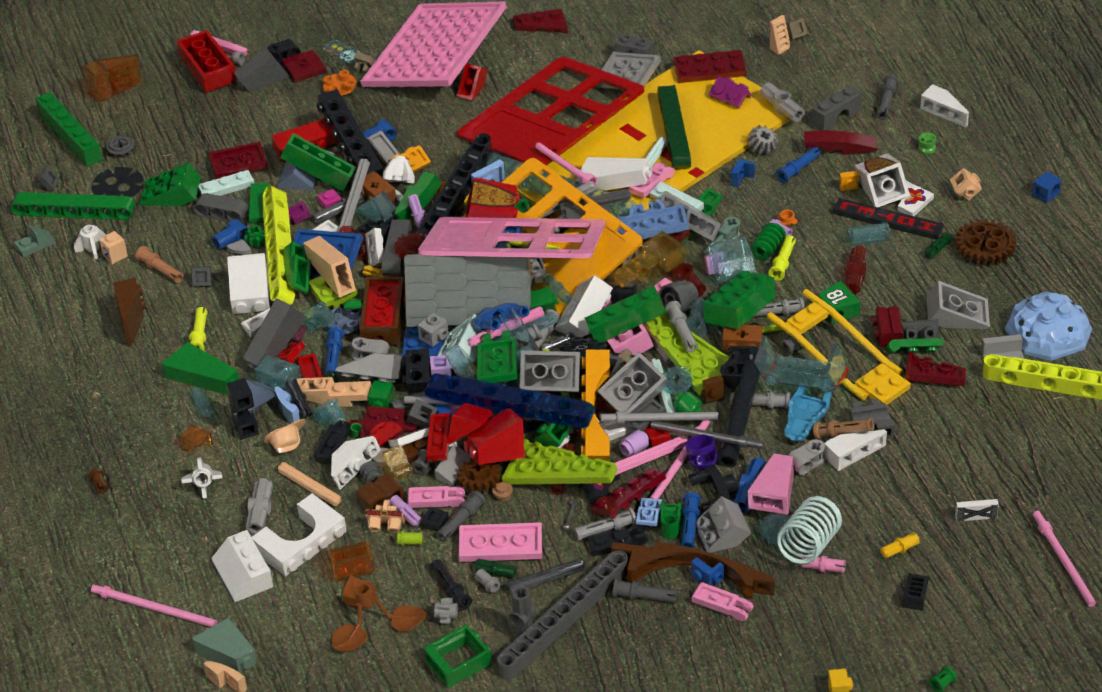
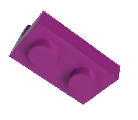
(729, 92)

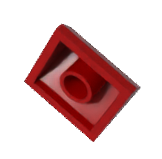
(466, 420)

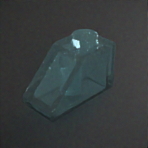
(377, 207)

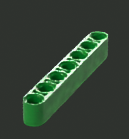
(73, 206)

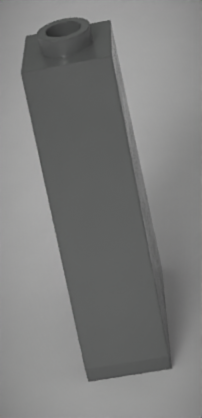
(274, 332)

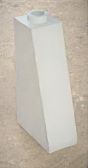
(617, 172)

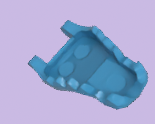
(805, 412)

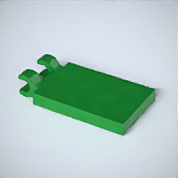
(497, 359)

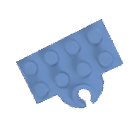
(655, 219)

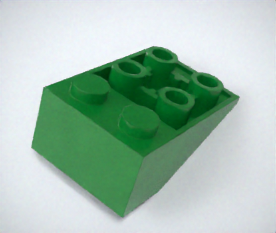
(171, 187)

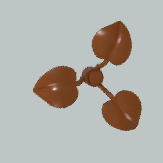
(363, 595)

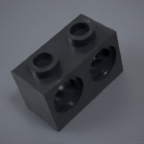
(419, 370)

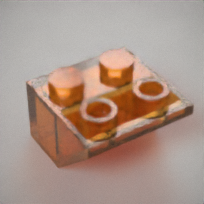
(350, 559)

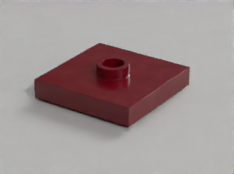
(304, 66)

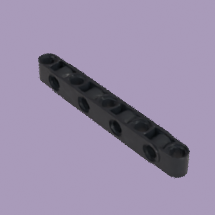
(459, 183)

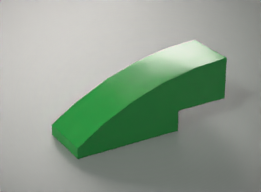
(424, 189)
(297, 267)

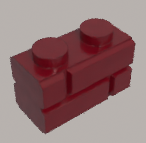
(887, 325)

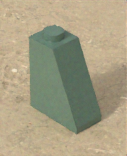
(226, 646)

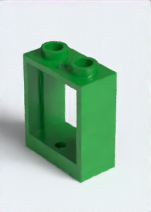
(464, 635)

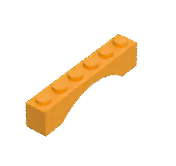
(597, 372)

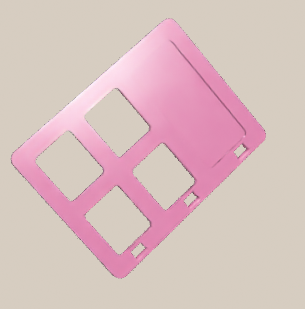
(480, 235)

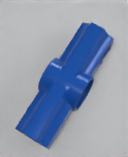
(754, 469)

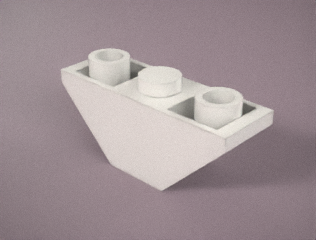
(350, 457)

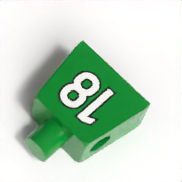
(841, 300)

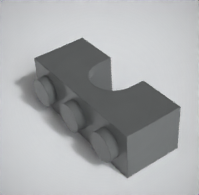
(826, 113)

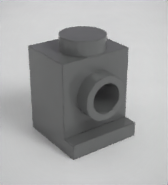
(421, 414)

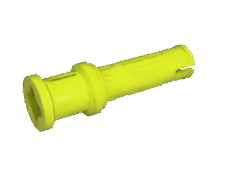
(781, 262)
(197, 336)

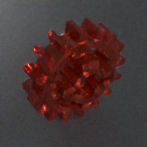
(409, 244)

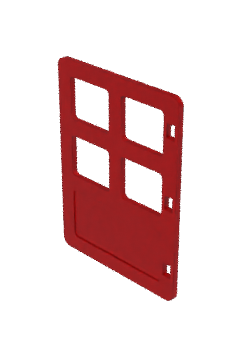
(517, 130)

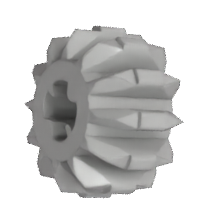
(762, 140)

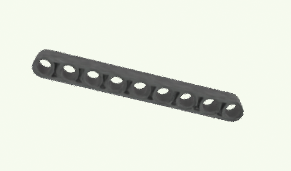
(562, 615)

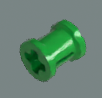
(942, 679)

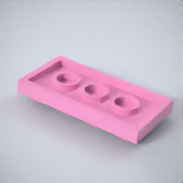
(500, 542)

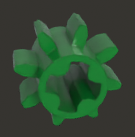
(255, 236)

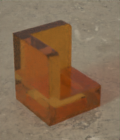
(194, 437)

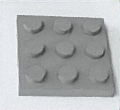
(631, 67)

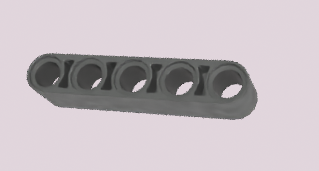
(391, 263)

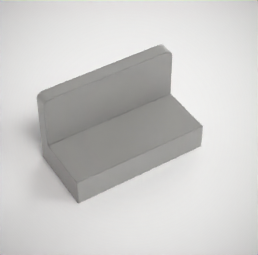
(1004, 346)

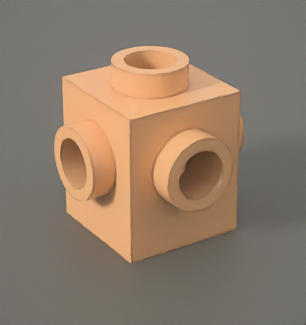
(966, 184)

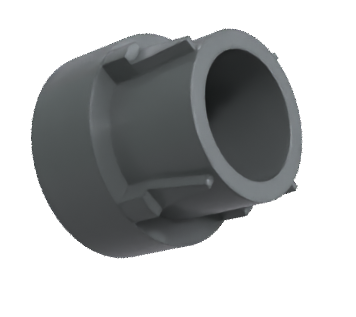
(679, 291)

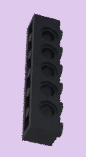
(347, 131)

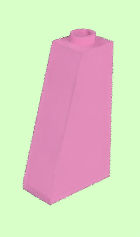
(773, 486)

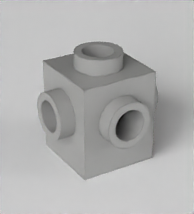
(433, 329)

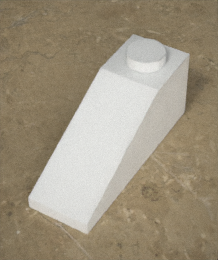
(943, 104)
(851, 447)

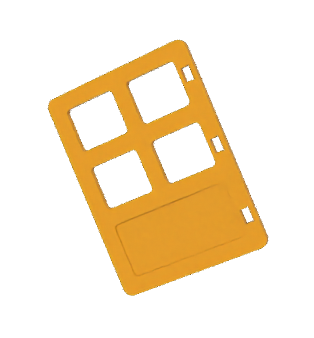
(610, 250)

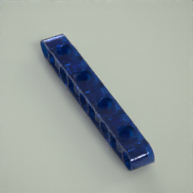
(500, 397)

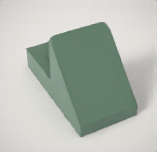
(36, 241)

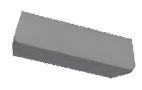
(448, 469)

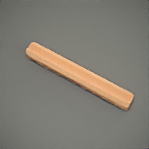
(309, 484)

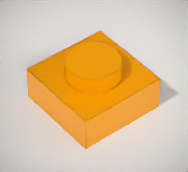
(849, 180)

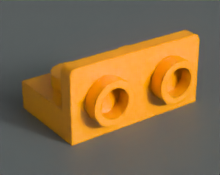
(417, 158)

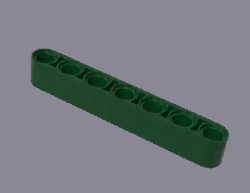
(674, 127)

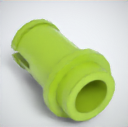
(409, 538)

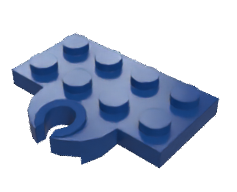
(345, 243)

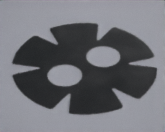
(122, 176)

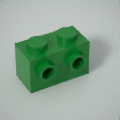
(551, 434)

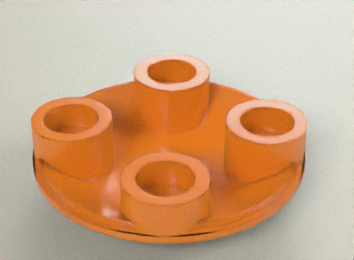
(342, 81)

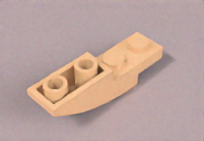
(324, 389)

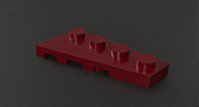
(621, 496)

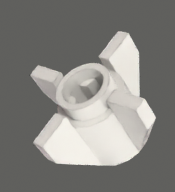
(399, 171)
(89, 239)
(202, 481)

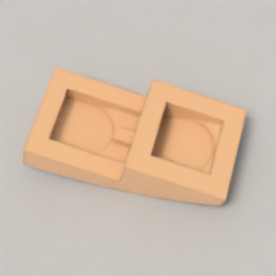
(222, 675)

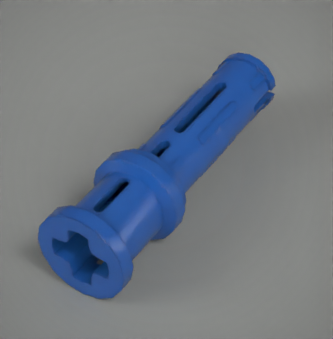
(793, 167)
(333, 346)
(690, 514)

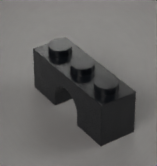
(241, 408)

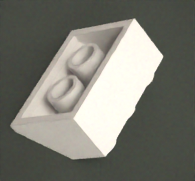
(586, 300)
(242, 567)

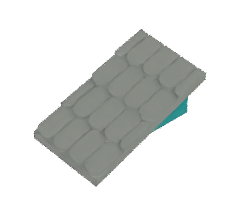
(463, 285)

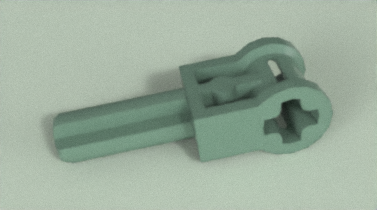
(727, 231)

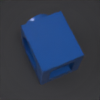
(1046, 187)

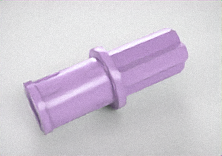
(417, 211)
(411, 516)

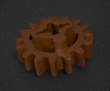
(477, 476)

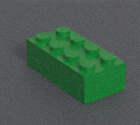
(739, 299)

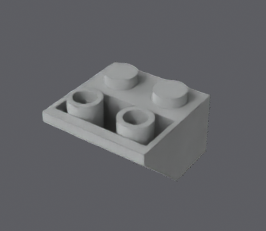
(722, 526)

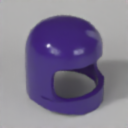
(701, 451)

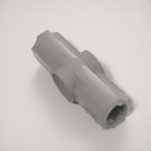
(782, 102)
(259, 506)

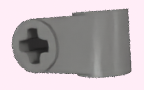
(368, 347)
(808, 456)

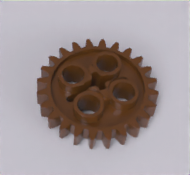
(973, 237)

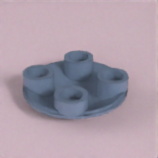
(347, 319)

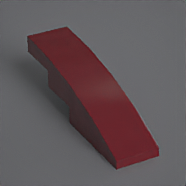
(840, 140)

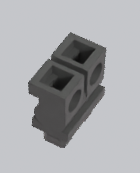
(875, 411)

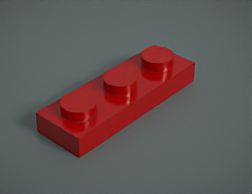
(438, 437)

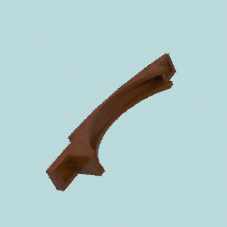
(645, 560)

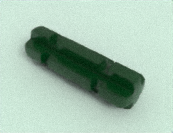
(938, 245)

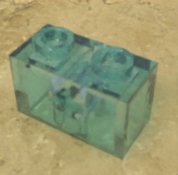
(277, 372)

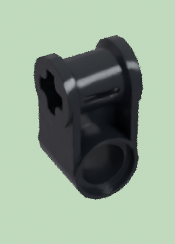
(283, 50)

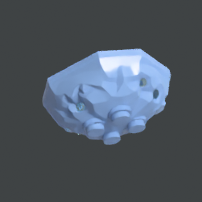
(1049, 326)

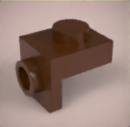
(713, 388)

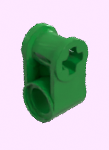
(670, 519)

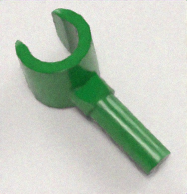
(355, 428)

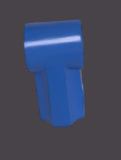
(385, 127)
(234, 231)

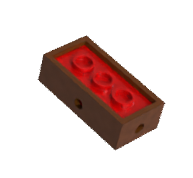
(383, 309)

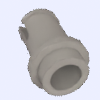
(491, 583)

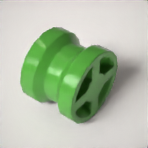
(927, 143)

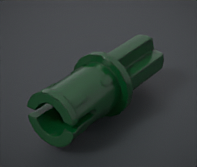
(496, 568)

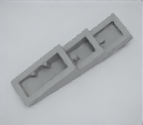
(697, 220)

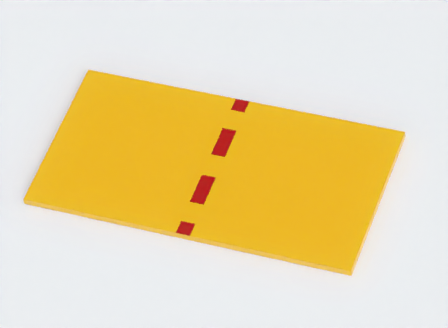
(712, 128)

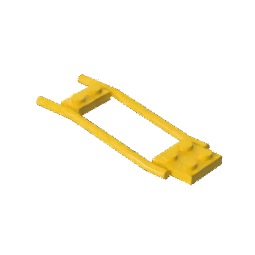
(881, 382)

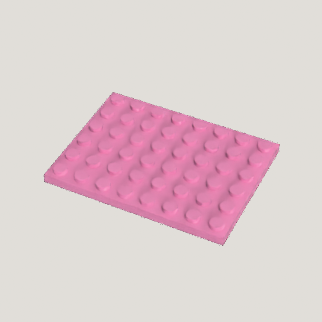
(433, 44)

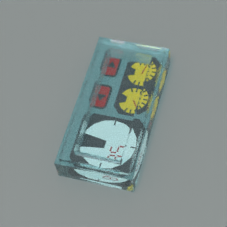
(340, 50)

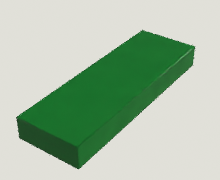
(256, 202)

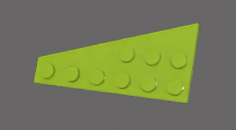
(702, 363)
(557, 466)

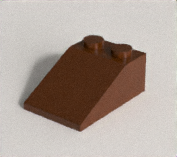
(130, 307)

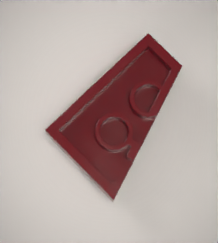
(543, 20)

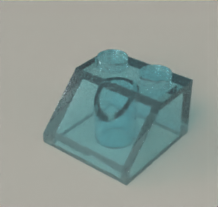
(731, 257)

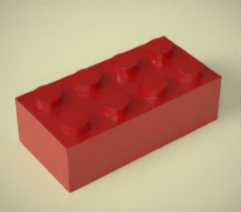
(206, 61)

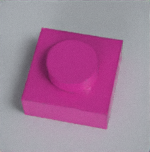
(328, 198)

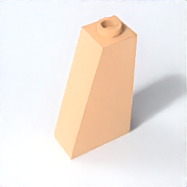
(331, 265)

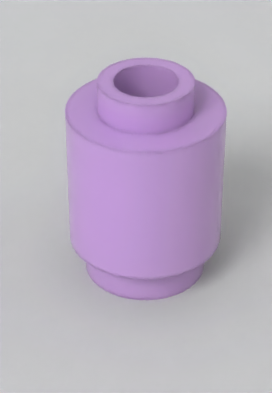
(634, 443)

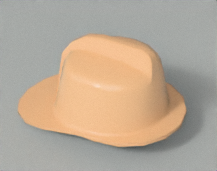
(285, 438)

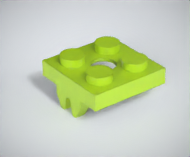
(327, 295)

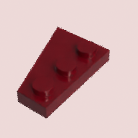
(927, 371)

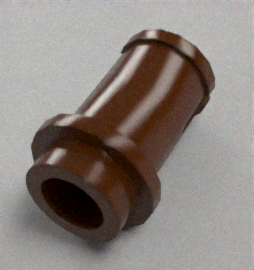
(97, 477)

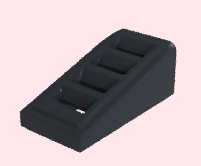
(911, 601)

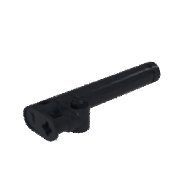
(743, 375)

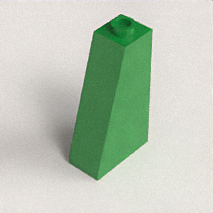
(199, 369)

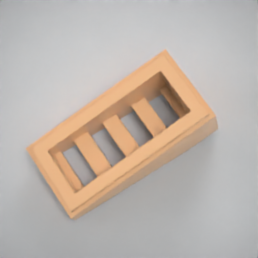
(779, 36)

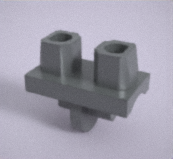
(921, 329)

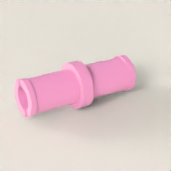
(826, 564)

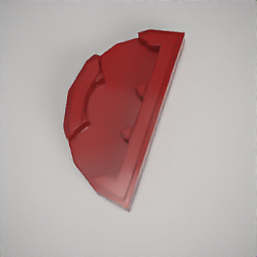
(385, 431)

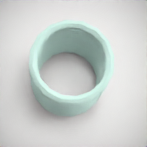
(819, 541)

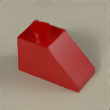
(472, 81)

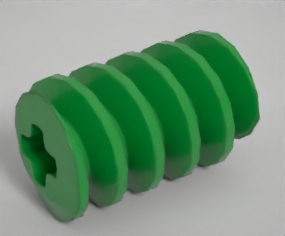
(767, 241)

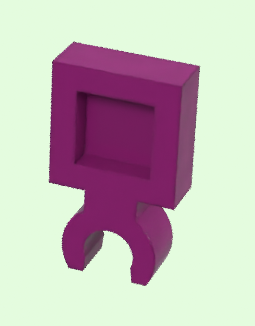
(298, 213)

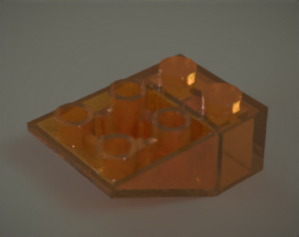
(112, 76)

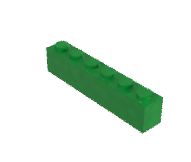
(68, 129)

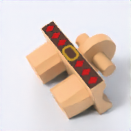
(387, 515)

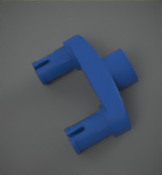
(490, 319)

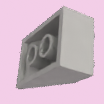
(957, 308)
(550, 371)
(633, 385)

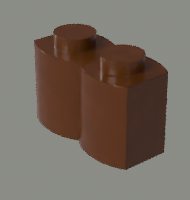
(381, 489)

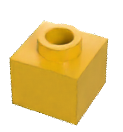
(839, 681)

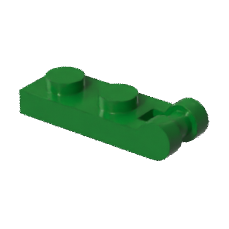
(913, 345)

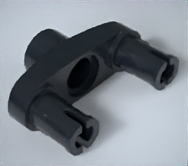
(722, 485)

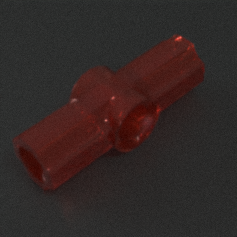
(856, 269)
(685, 272)

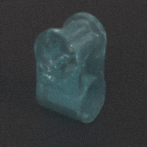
(318, 317)
(328, 412)

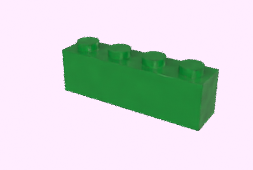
(318, 162)
(625, 314)

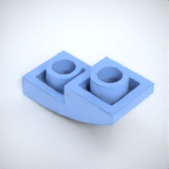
(286, 407)
(649, 512)

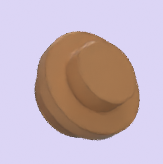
(502, 491)

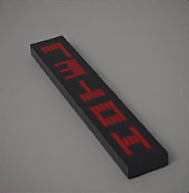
(894, 219)

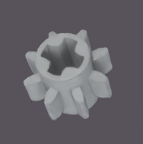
(446, 610)

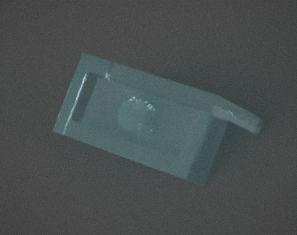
(869, 234)

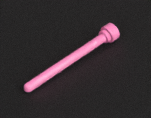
(584, 177)

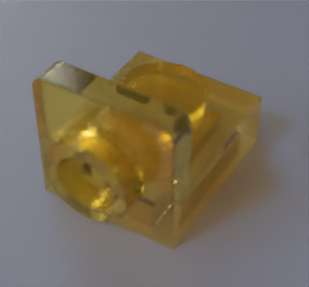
(397, 461)

